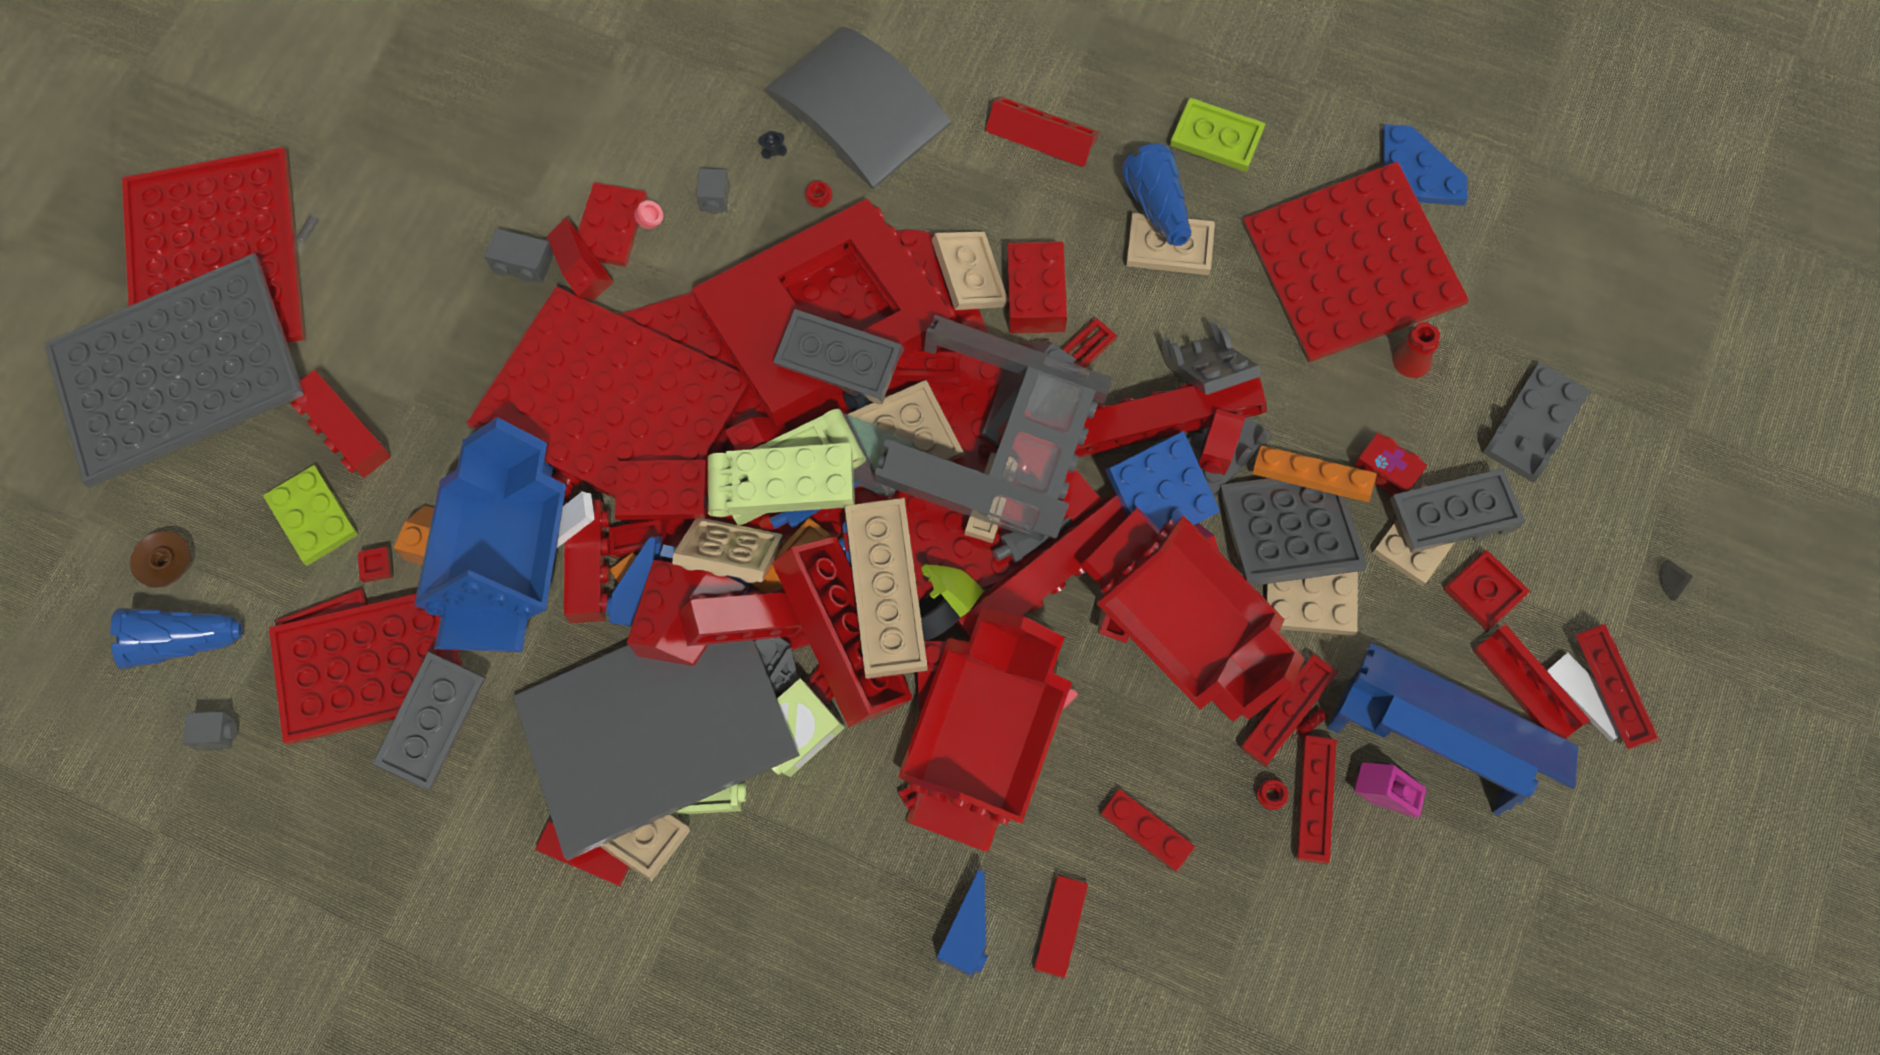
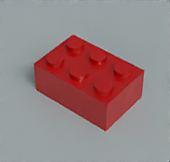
(1036, 287)

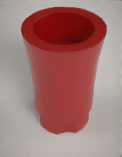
(1416, 352)

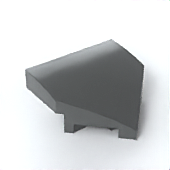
(778, 662)

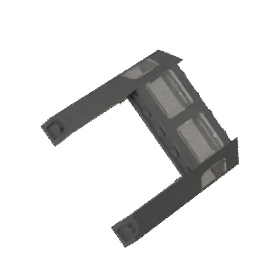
(1034, 449)

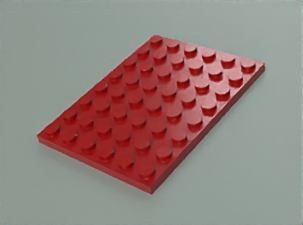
(211, 215)
(609, 392)

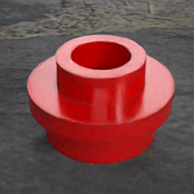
(816, 188)
(1277, 786)

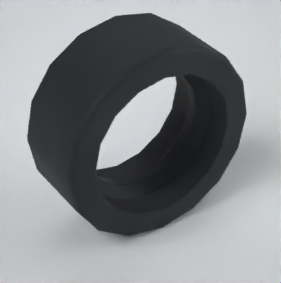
(936, 616)

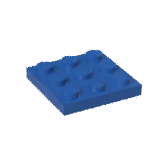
(1164, 483)

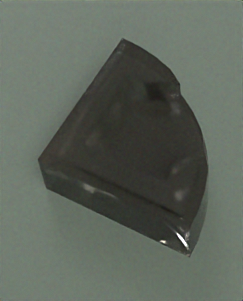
(1673, 579)

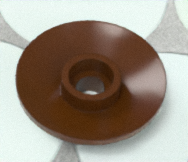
(152, 551)

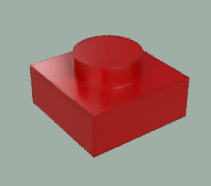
(375, 564)

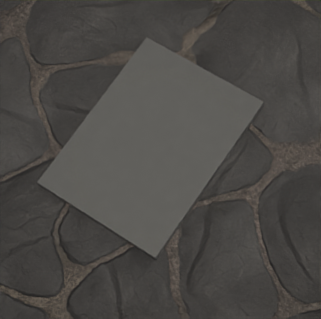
(172, 370)
(649, 738)

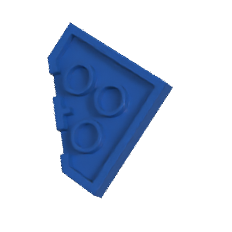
(1425, 167)

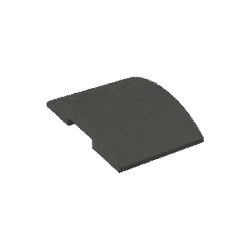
(860, 104)

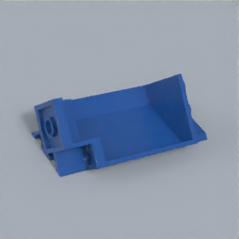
(492, 541)
(1455, 724)

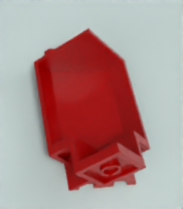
(1194, 615)
(985, 729)

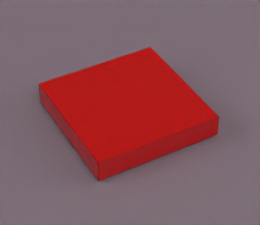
(1486, 590)

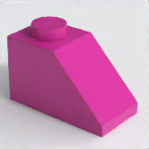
(1390, 788)

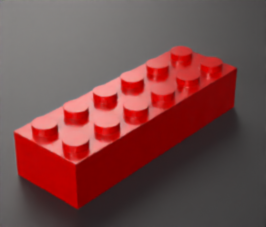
(824, 600)

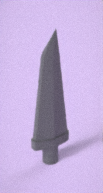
(1018, 545)

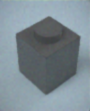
(713, 190)
(209, 730)

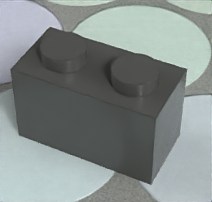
(519, 256)

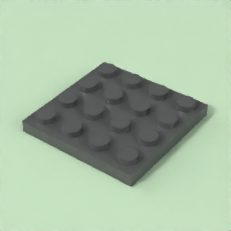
(1290, 531)

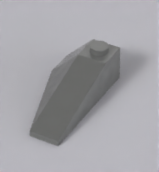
(1009, 390)

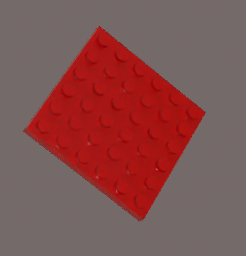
(1354, 262)

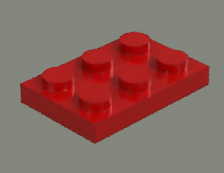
(610, 222)
(661, 489)

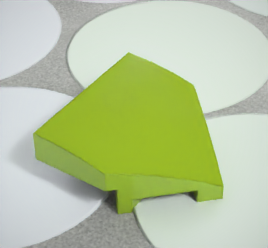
(954, 586)

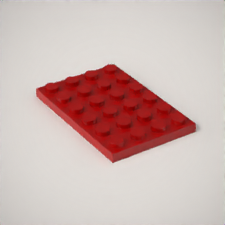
(350, 666)

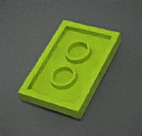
(1217, 134)
(310, 515)

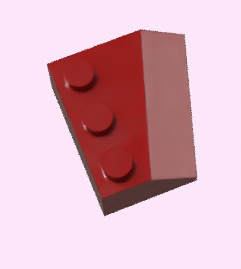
(657, 624)

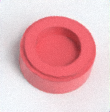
(648, 214)

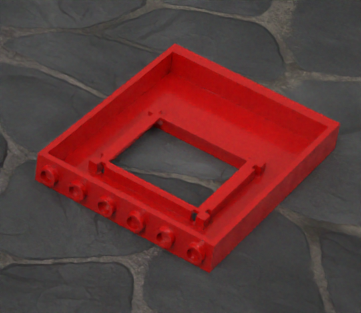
(753, 308)

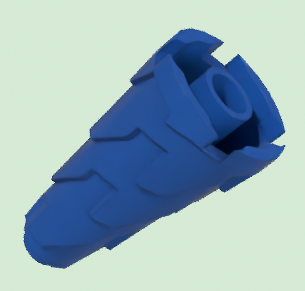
(1157, 188)
(158, 635)

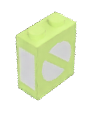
(809, 723)

